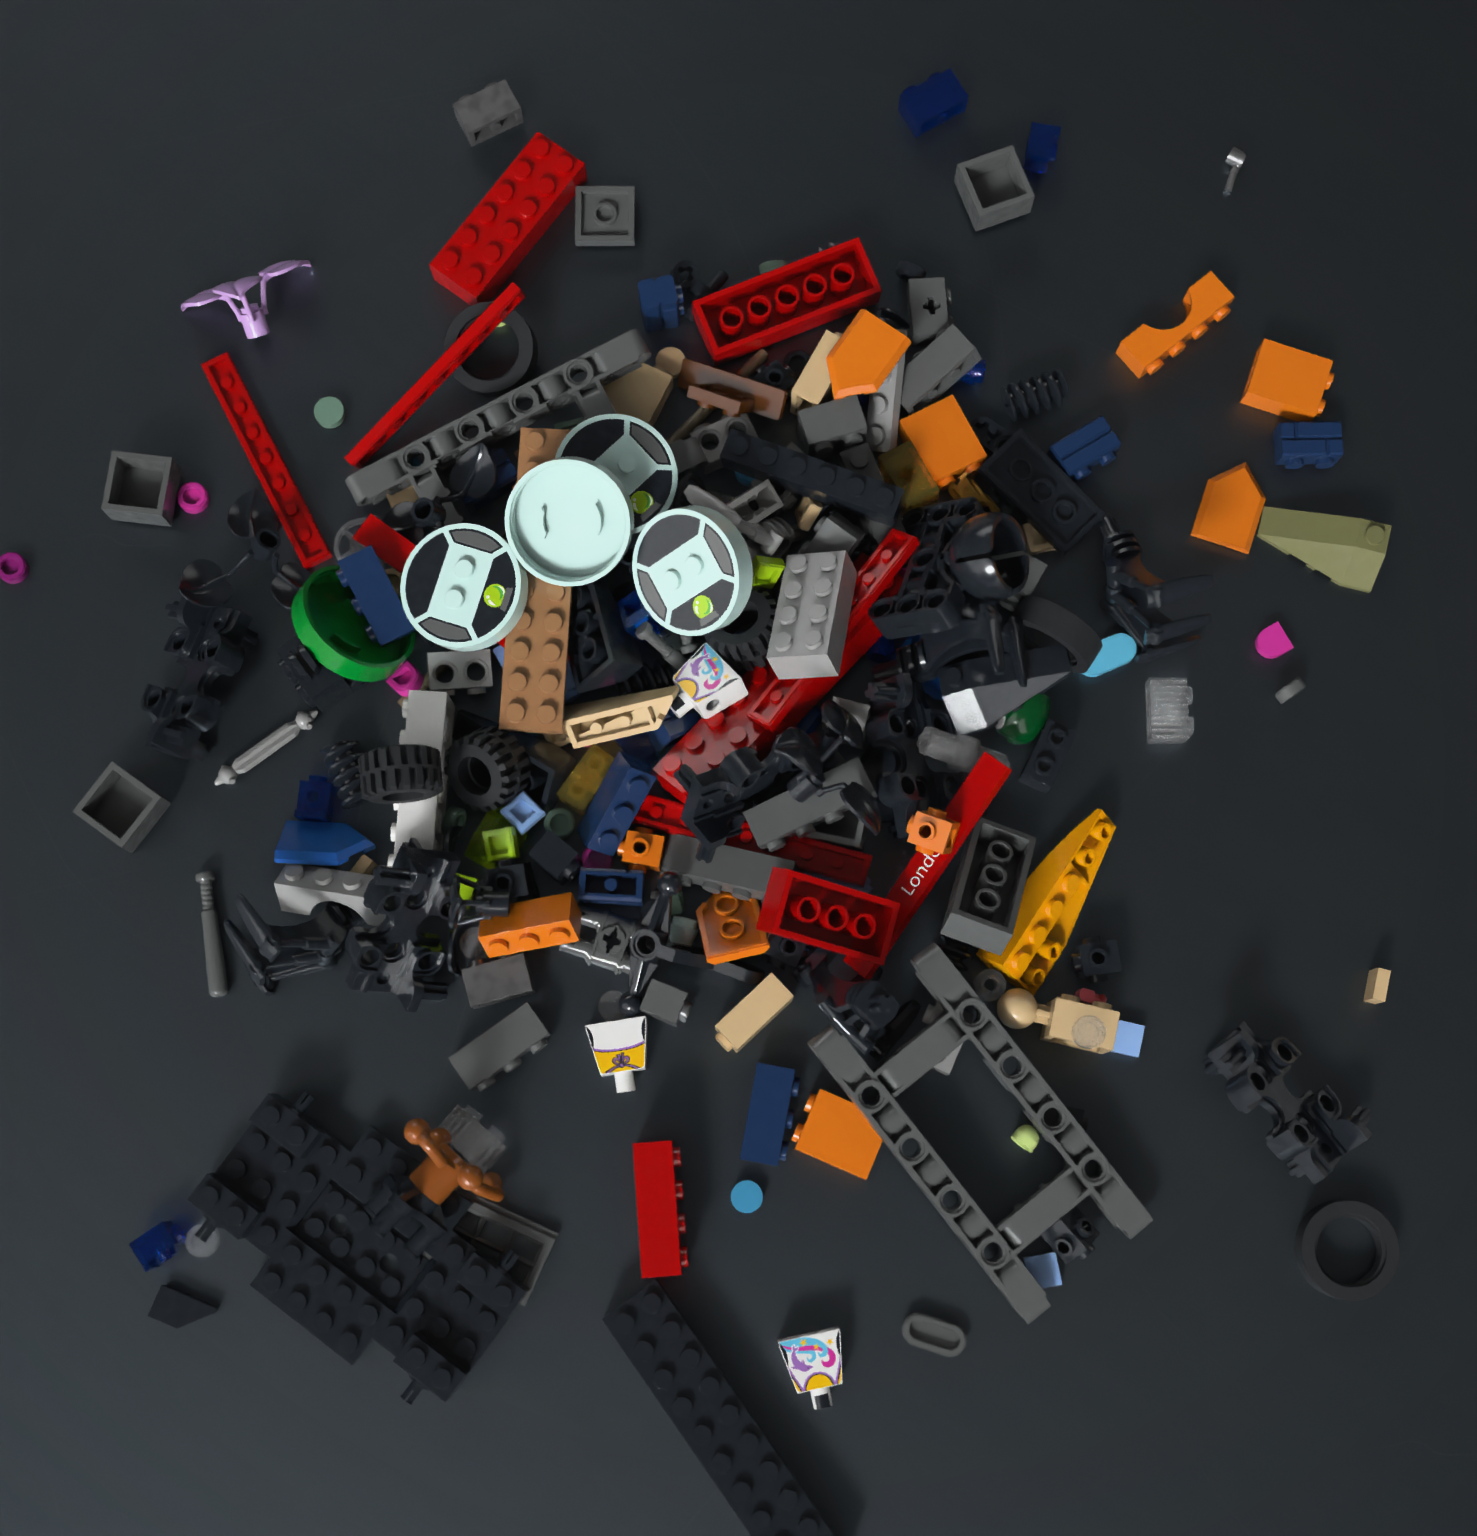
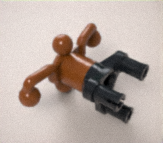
(428, 1187)

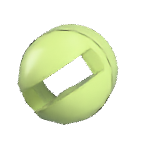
(1026, 1137)

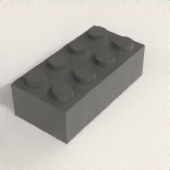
(989, 886)

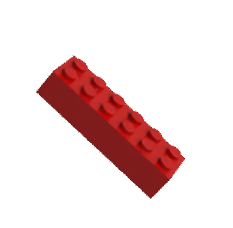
(508, 221)
(786, 301)

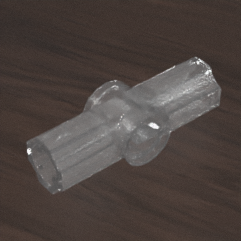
(957, 751)

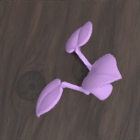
(251, 315)

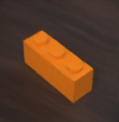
(532, 926)

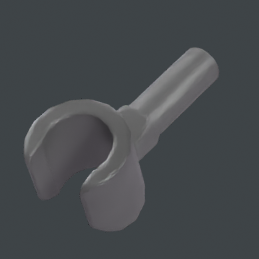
(1235, 159)

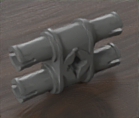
(606, 925)

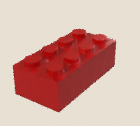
(828, 915)
(658, 1209)

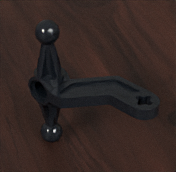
(657, 925)

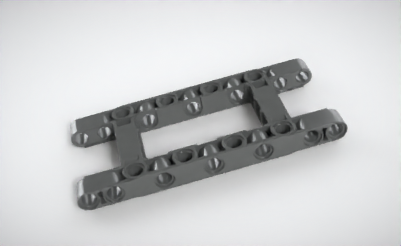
(503, 417)
(929, 1170)

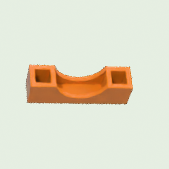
(1148, 347)

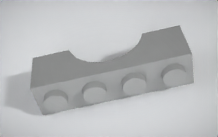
(304, 886)

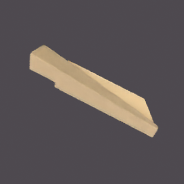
(614, 717)

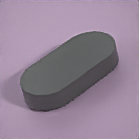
(934, 1334)

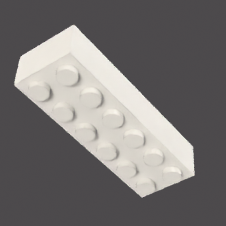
(431, 724)

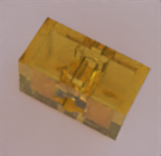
(907, 464)
(585, 779)

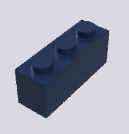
(374, 596)
(616, 803)
(769, 1114)

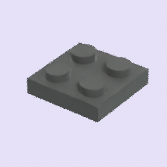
(605, 216)

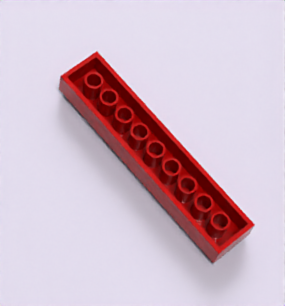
(730, 729)

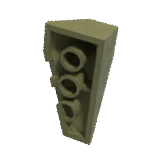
(1336, 545)

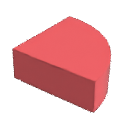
(1088, 996)

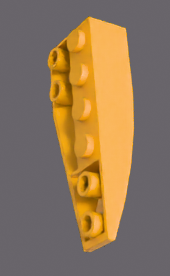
(1052, 904)

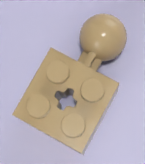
(1019, 1009)

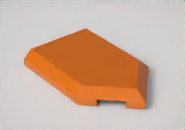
(864, 356)
(1230, 509)
(730, 928)

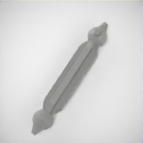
(266, 747)

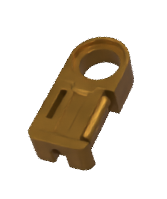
(969, 488)

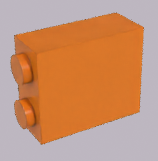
(1287, 382)
(944, 441)
(837, 1134)

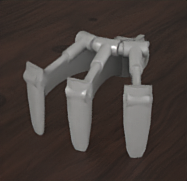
(766, 538)

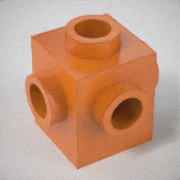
(932, 831)
(642, 838)

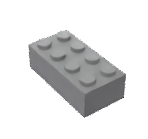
(812, 615)

